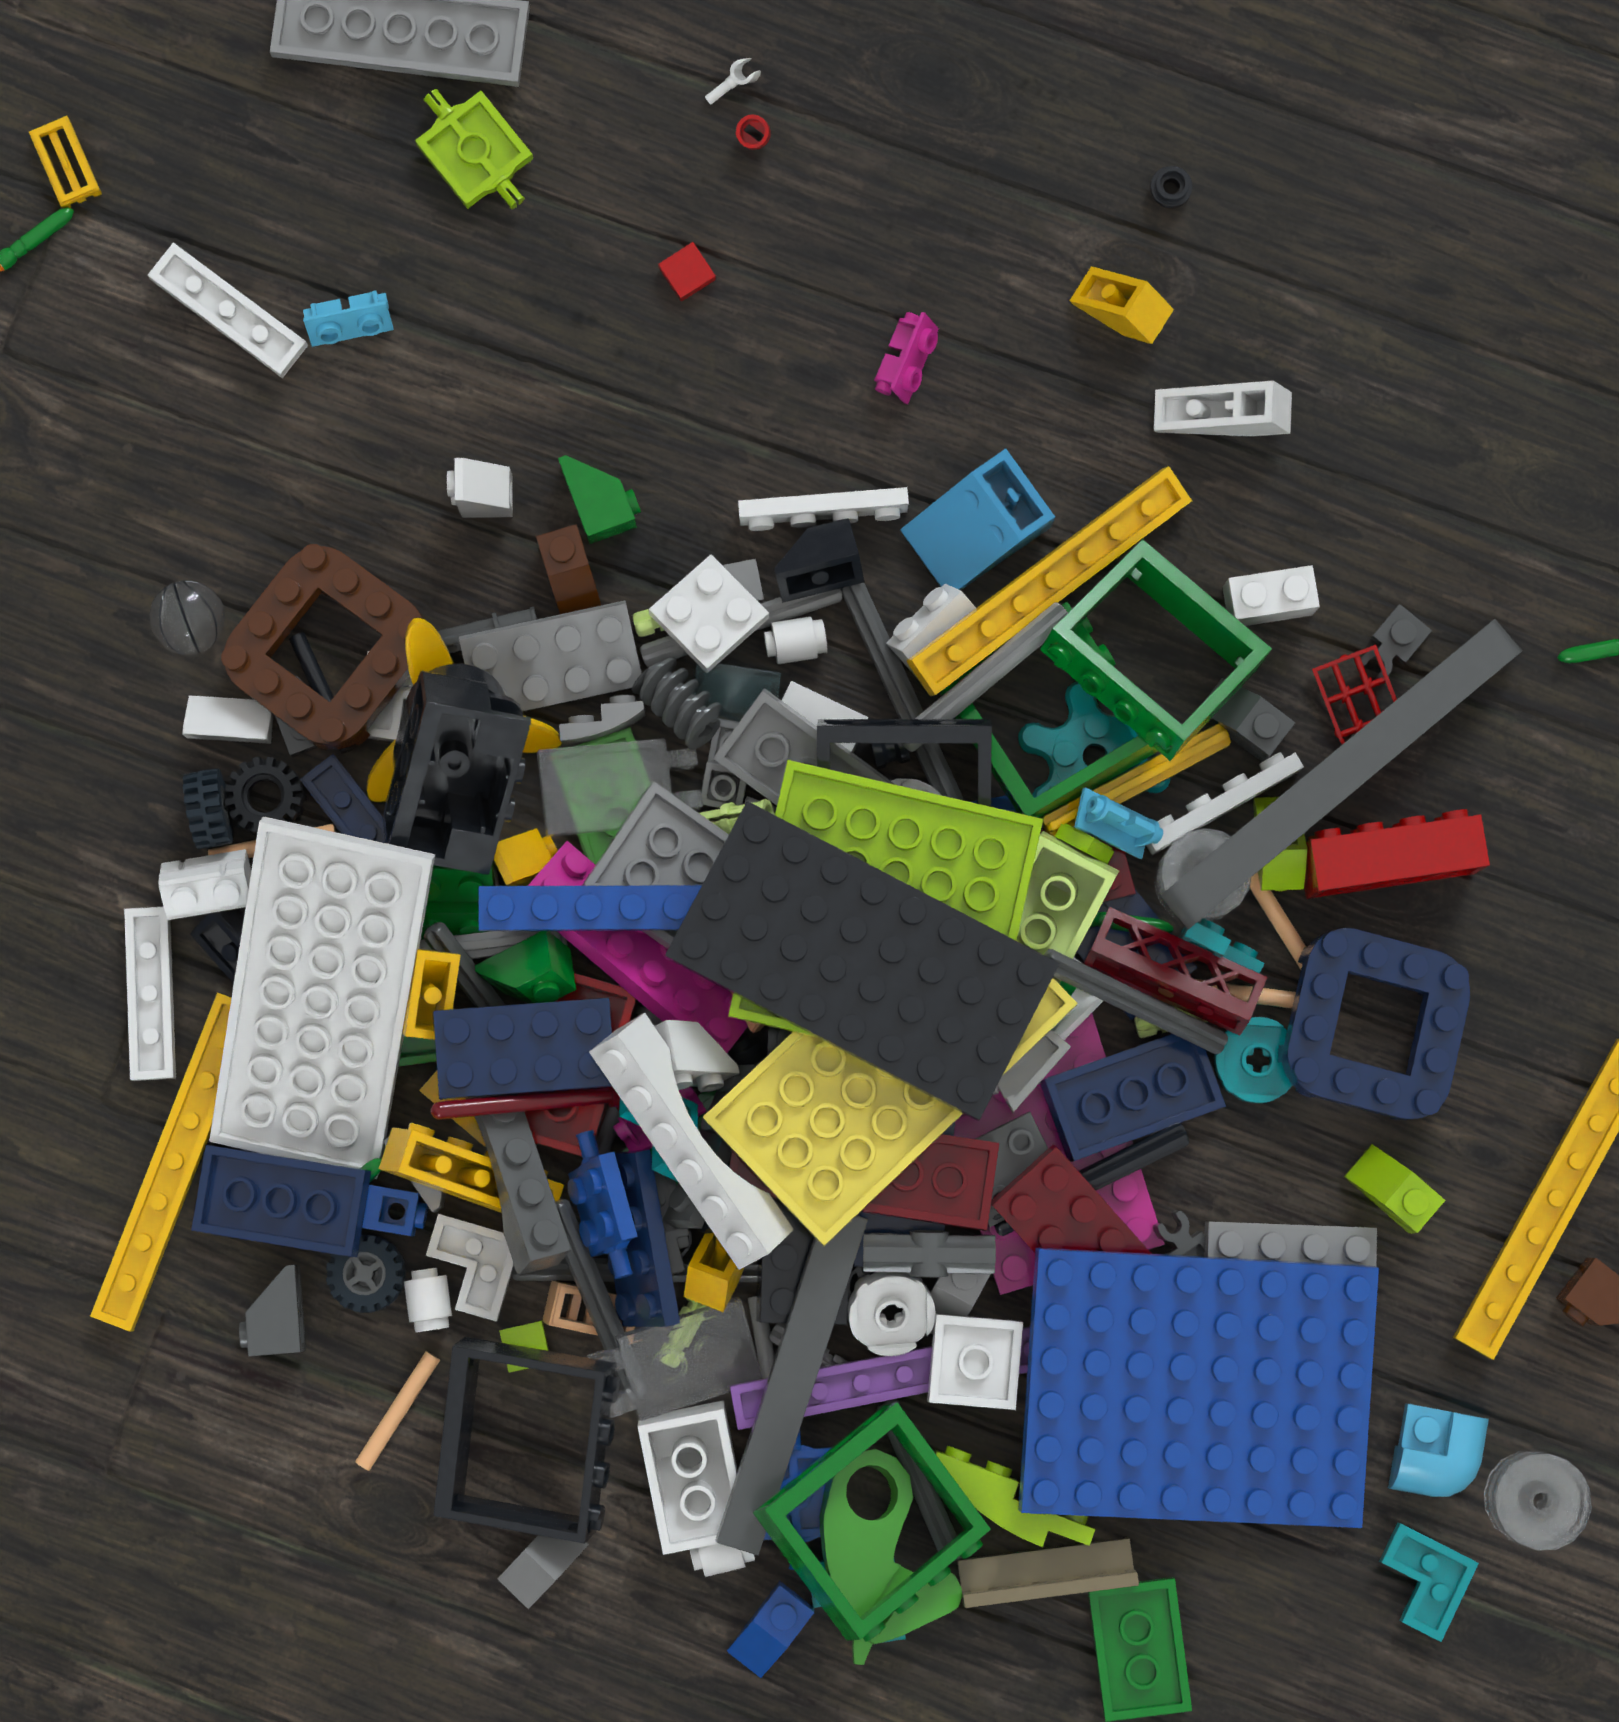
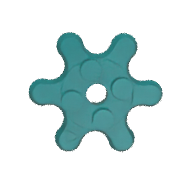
(1084, 728)

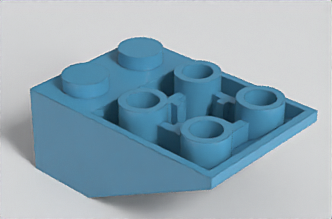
(978, 522)

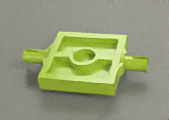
(474, 149)

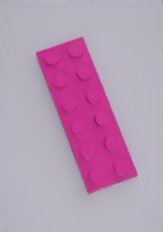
(641, 965)

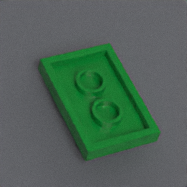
(1140, 1650)

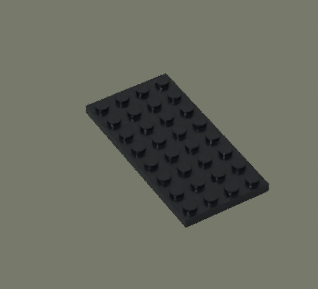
(862, 960)

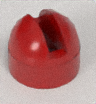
(748, 140)

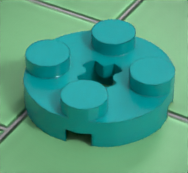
(1238, 1076)

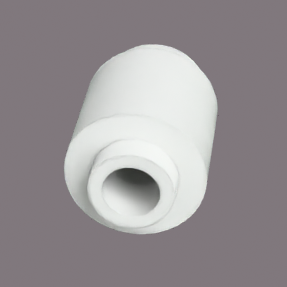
(796, 640)
(428, 1300)
(719, 1559)

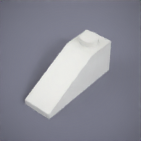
(1224, 409)

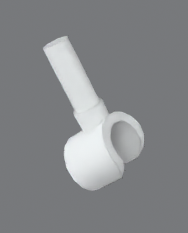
(736, 77)

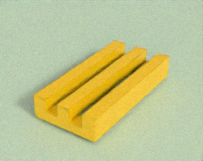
(79, 194)

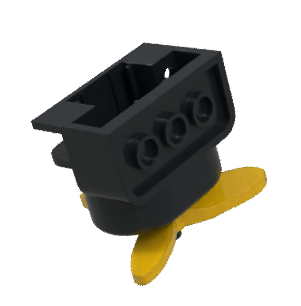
(453, 758)

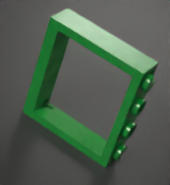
(1190, 607)
(1071, 788)
(774, 1520)

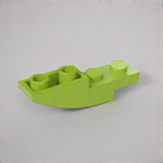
(993, 1494)

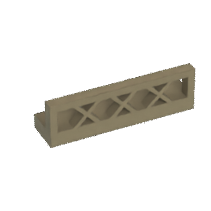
(1046, 1572)

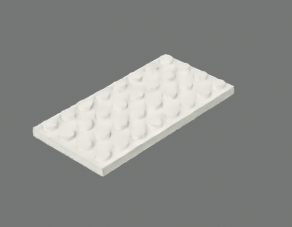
(320, 995)

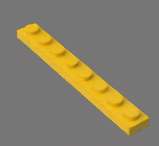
(1048, 581)
(166, 1179)
(1545, 1214)

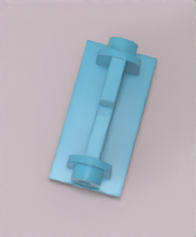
(366, 317)
(1116, 824)

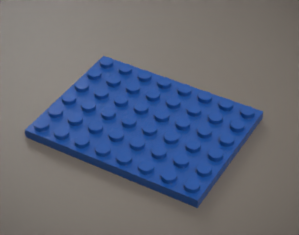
(1198, 1388)

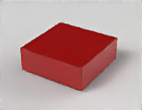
(687, 271)

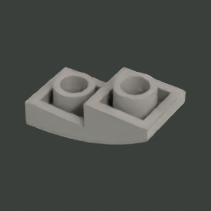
(616, 716)
(719, 783)

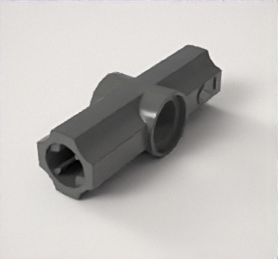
(929, 1253)

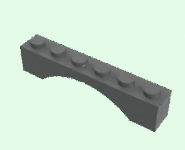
(526, 1201)

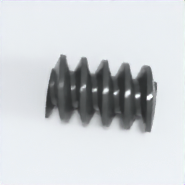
(678, 703)

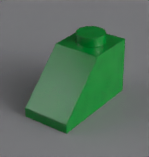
(599, 500)
(532, 969)

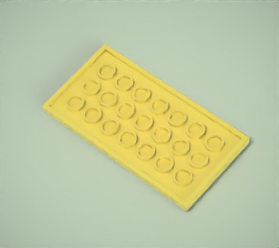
(835, 1128)

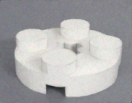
(883, 1289)

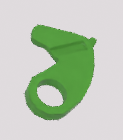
(862, 1552)

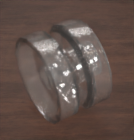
(1559, 1514)

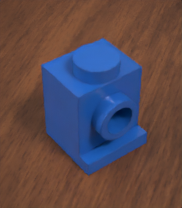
(378, 1207)

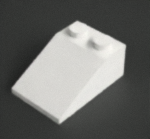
(689, 1473)

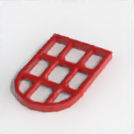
(1346, 692)

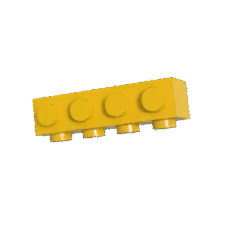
(445, 1166)

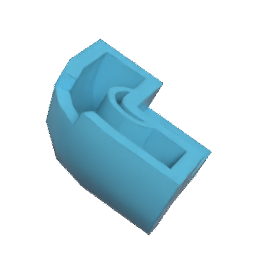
(1437, 1451)

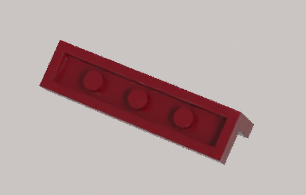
(1168, 984)

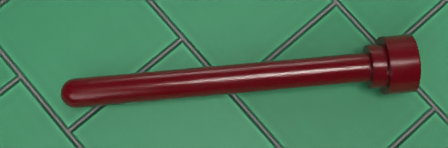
(525, 1102)

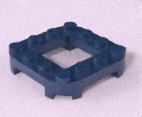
(1317, 1008)

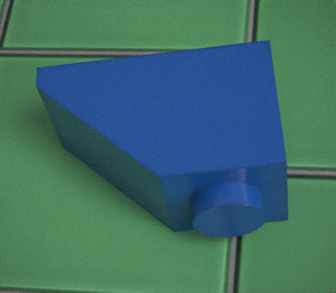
(771, 1629)

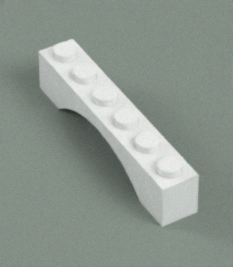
(643, 1076)

